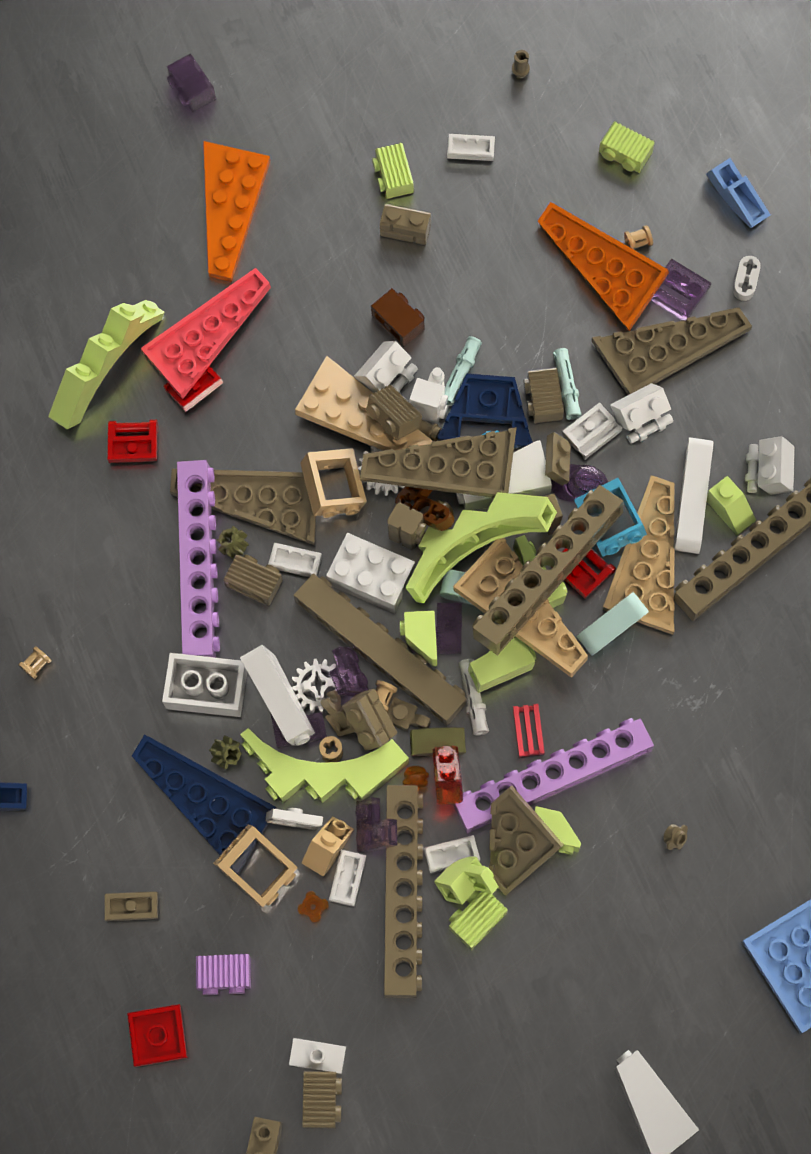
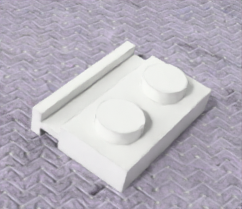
(592, 430)

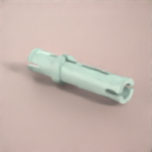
(464, 363)
(568, 390)

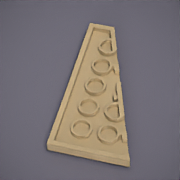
(341, 404)
(649, 564)

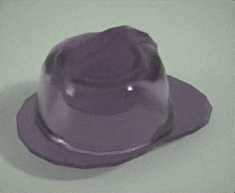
(581, 481)

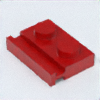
(204, 386)

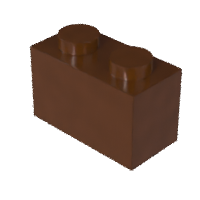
(398, 317)

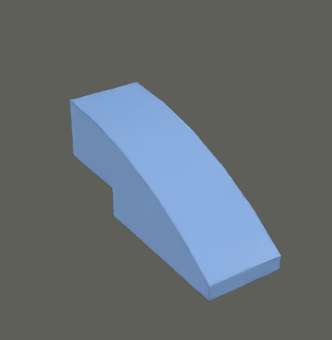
(738, 193)

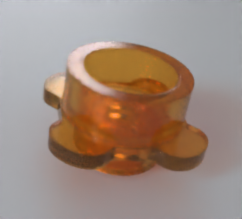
(416, 776)
(305, 907)

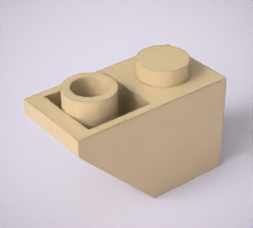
(327, 846)

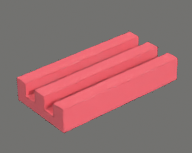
(526, 709)

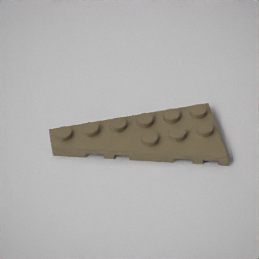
(454, 465)

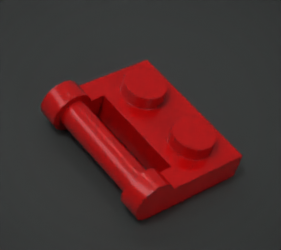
(132, 447)
(586, 580)

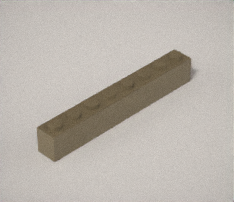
(380, 649)

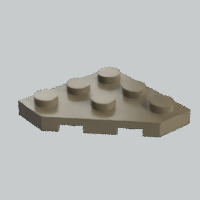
(517, 840)

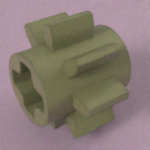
(232, 542)
(225, 752)

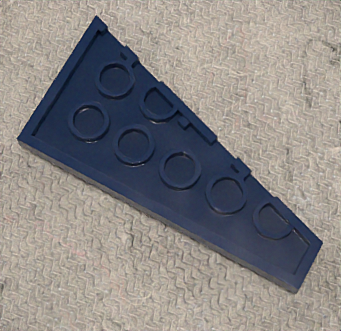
(206, 799)

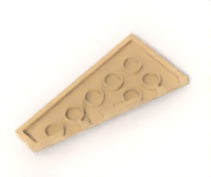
(543, 630)

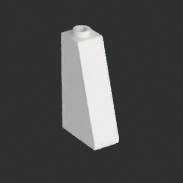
(526, 477)
(278, 695)
(655, 1110)

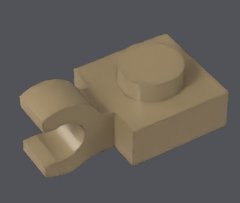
(336, 714)
(404, 715)

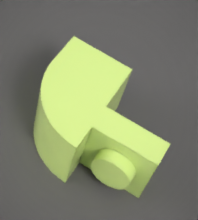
(463, 878)

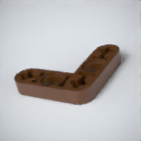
(420, 500)

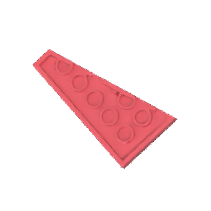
(196, 340)

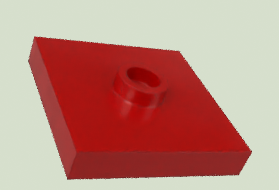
(157, 1035)

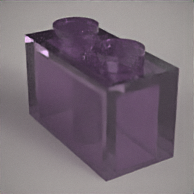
(191, 83)

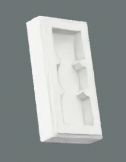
(471, 147)
(295, 560)
(294, 817)
(445, 854)
(347, 878)
(317, 1056)

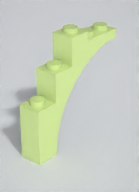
(82, 380)
(506, 516)
(516, 656)
(288, 774)

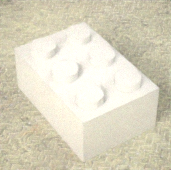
(370, 573)
(204, 685)

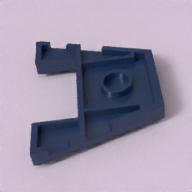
(487, 400)

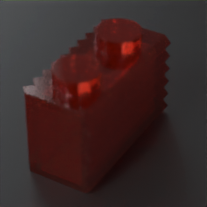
(447, 775)

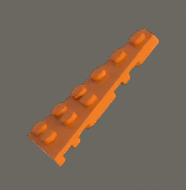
(231, 194)
(612, 269)

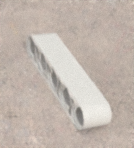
(693, 495)

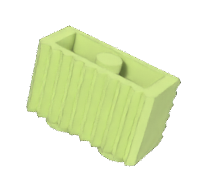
(626, 147)
(394, 171)
(477, 918)

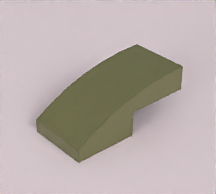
(424, 740)

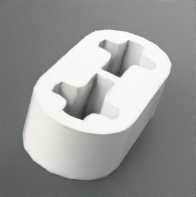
(742, 277)

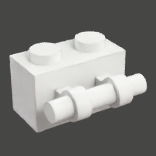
(384, 366)
(430, 397)
(640, 408)
(770, 467)

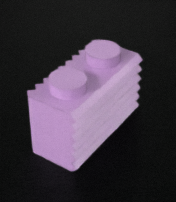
(223, 973)

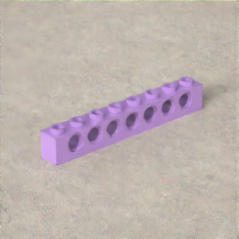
(189, 474)
(631, 730)

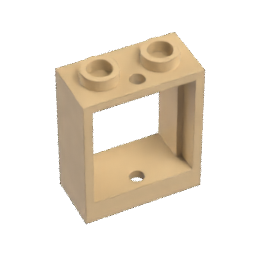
(331, 460)
(237, 847)

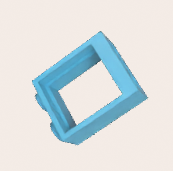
(628, 536)

